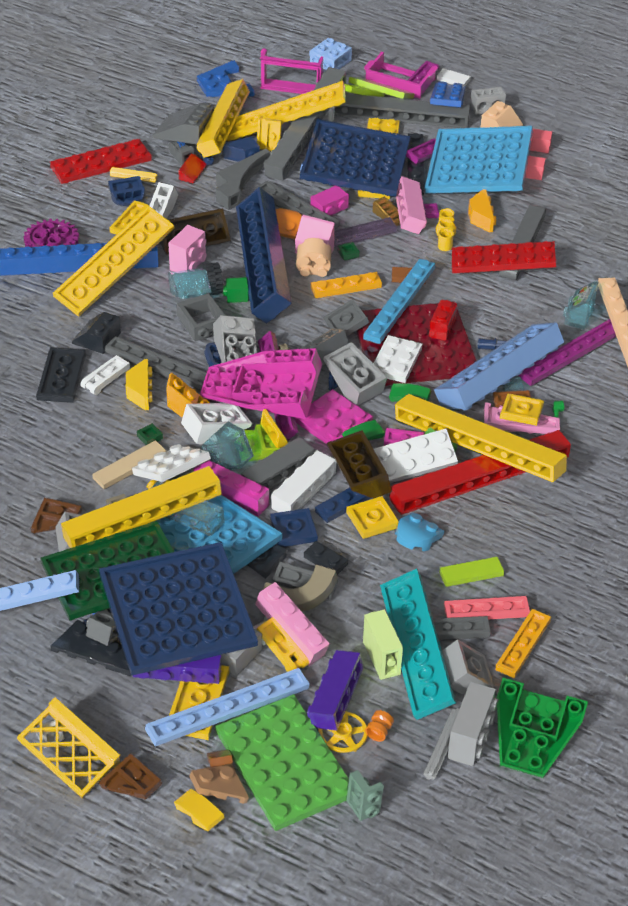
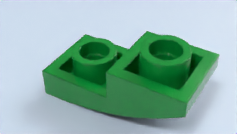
(400, 390)
(370, 428)

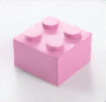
(187, 249)

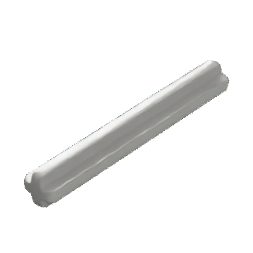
(441, 748)

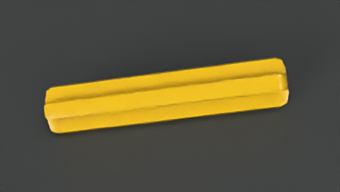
(126, 173)

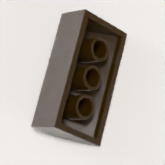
(211, 222)
(360, 465)

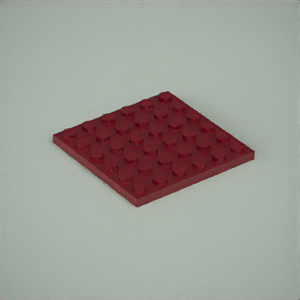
(437, 358)

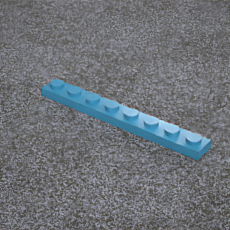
(399, 301)

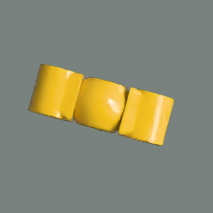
(446, 229)

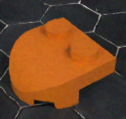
(288, 222)

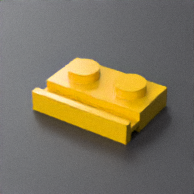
(268, 133)

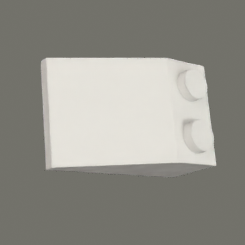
(206, 419)

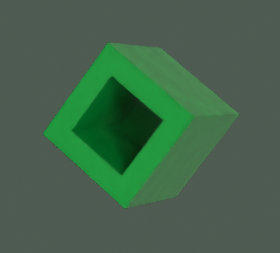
(236, 290)

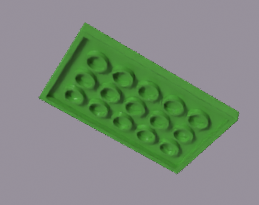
(284, 762)

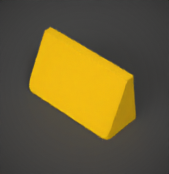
(272, 430)

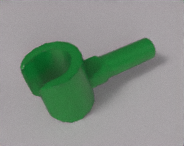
(558, 407)

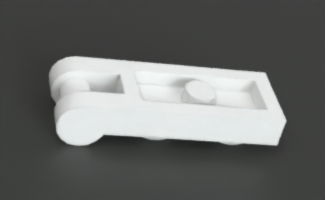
(105, 374)

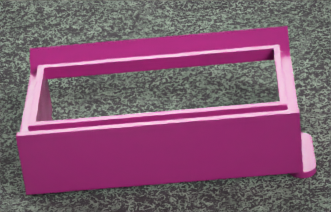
(372, 73)
(288, 86)

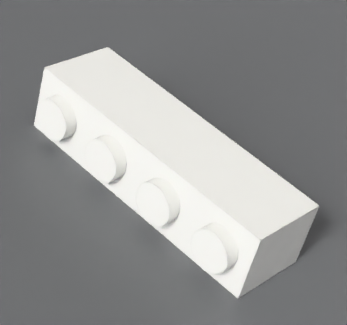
(304, 483)

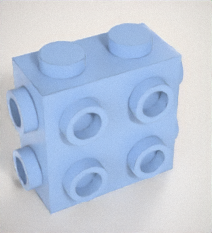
(334, 53)

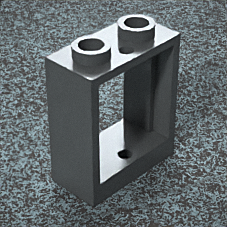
(194, 307)

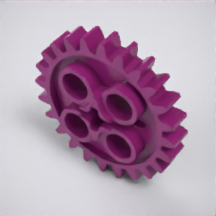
(51, 234)

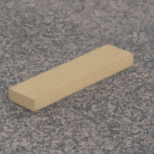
(123, 468)

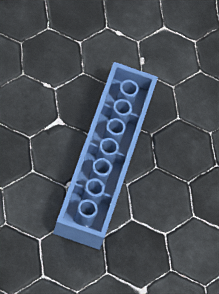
(499, 366)

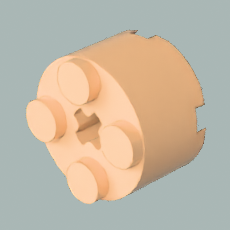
(313, 257)

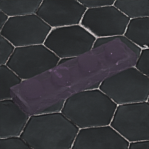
(364, 231)

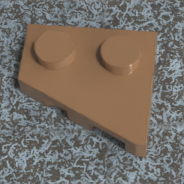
(219, 782)

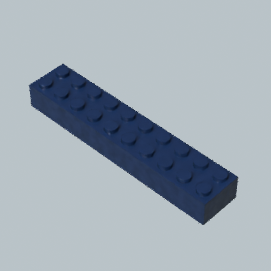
(263, 256)

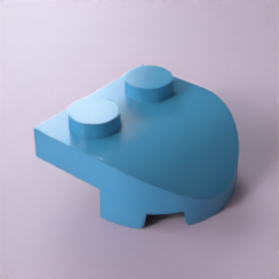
(417, 532)

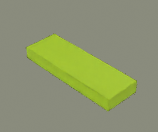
(362, 91)
(471, 571)

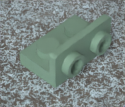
(362, 797)

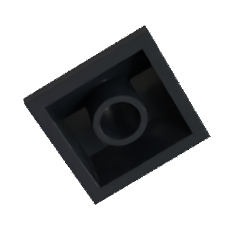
(98, 332)

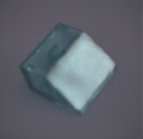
(189, 283)
(229, 447)

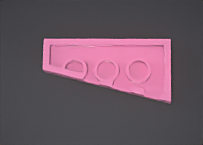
(545, 424)

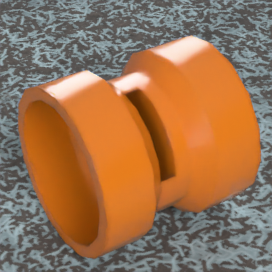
(379, 726)

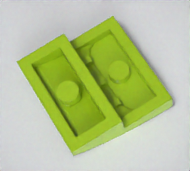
(260, 443)

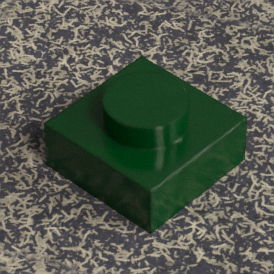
(348, 251)
(149, 434)

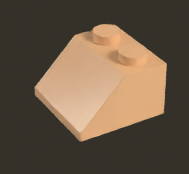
(500, 116)

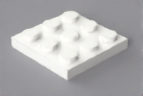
(170, 463)

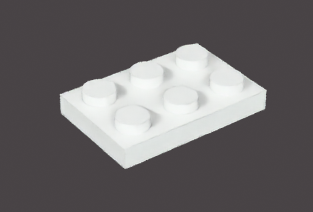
(397, 358)

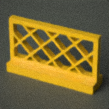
(85, 737)

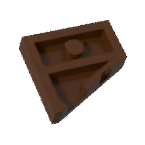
(50, 514)
(131, 779)

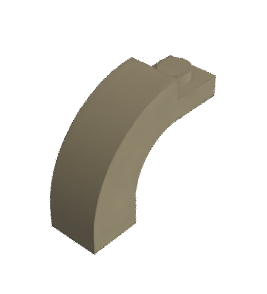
(314, 591)

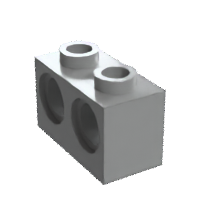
(484, 98)

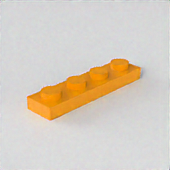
(346, 285)
(523, 643)

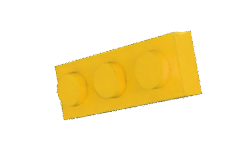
(127, 216)

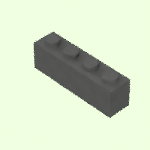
(328, 343)
(280, 464)

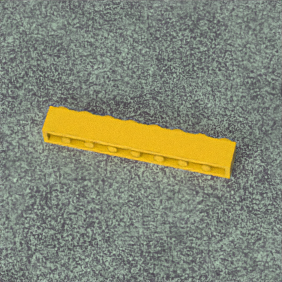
(223, 118)
(142, 507)

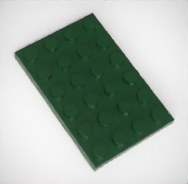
(88, 558)

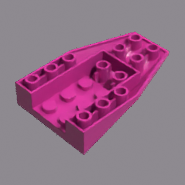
(267, 380)

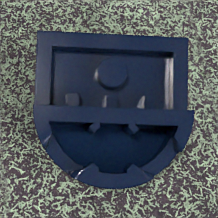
(126, 190)

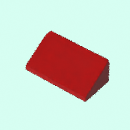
(191, 169)

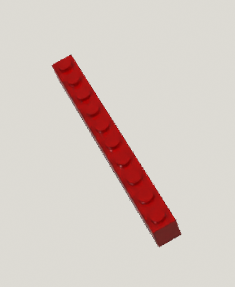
(463, 477)

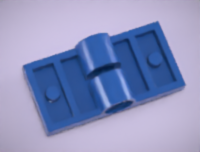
(448, 94)

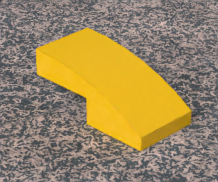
(200, 809)

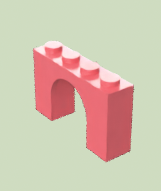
(540, 143)

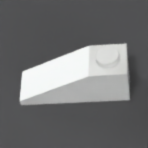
(164, 199)

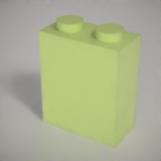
(382, 644)

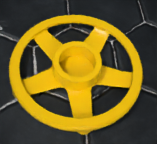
(344, 733)

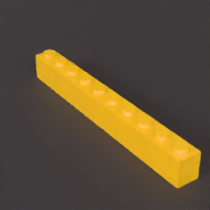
(482, 438)

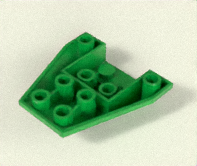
(534, 727)

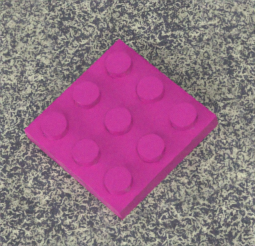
(332, 416)

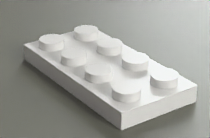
(417, 455)

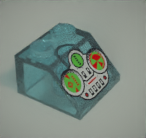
(581, 306)

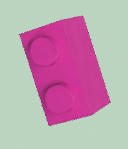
(331, 200)

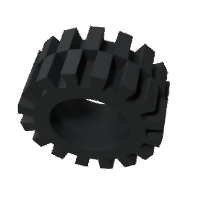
(215, 277)

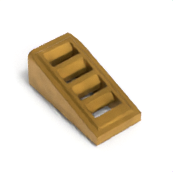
(383, 209)

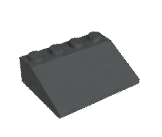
(185, 124)

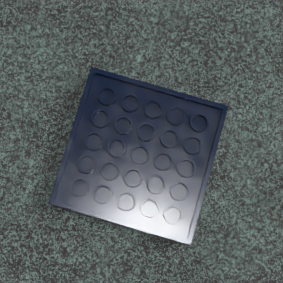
(355, 158)
(177, 608)

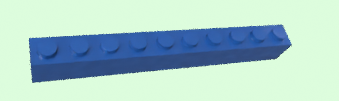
(57, 259)

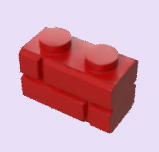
(443, 320)

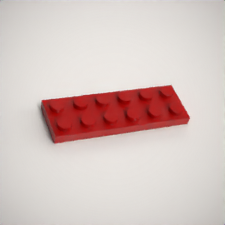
(100, 161)
(503, 257)

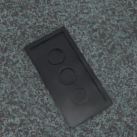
(61, 375)

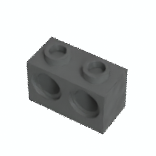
(102, 627)

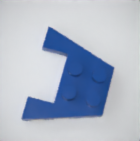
(215, 80)

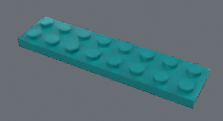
(422, 656)

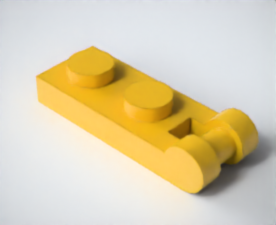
(282, 645)

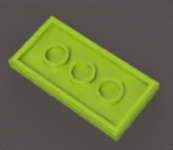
(381, 88)

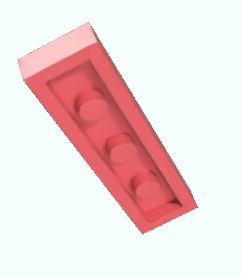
(492, 607)

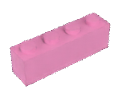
(410, 206)
(276, 604)

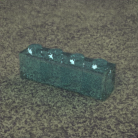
(201, 517)

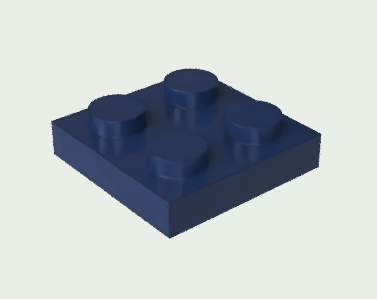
(295, 526)

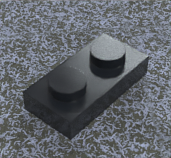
(325, 557)

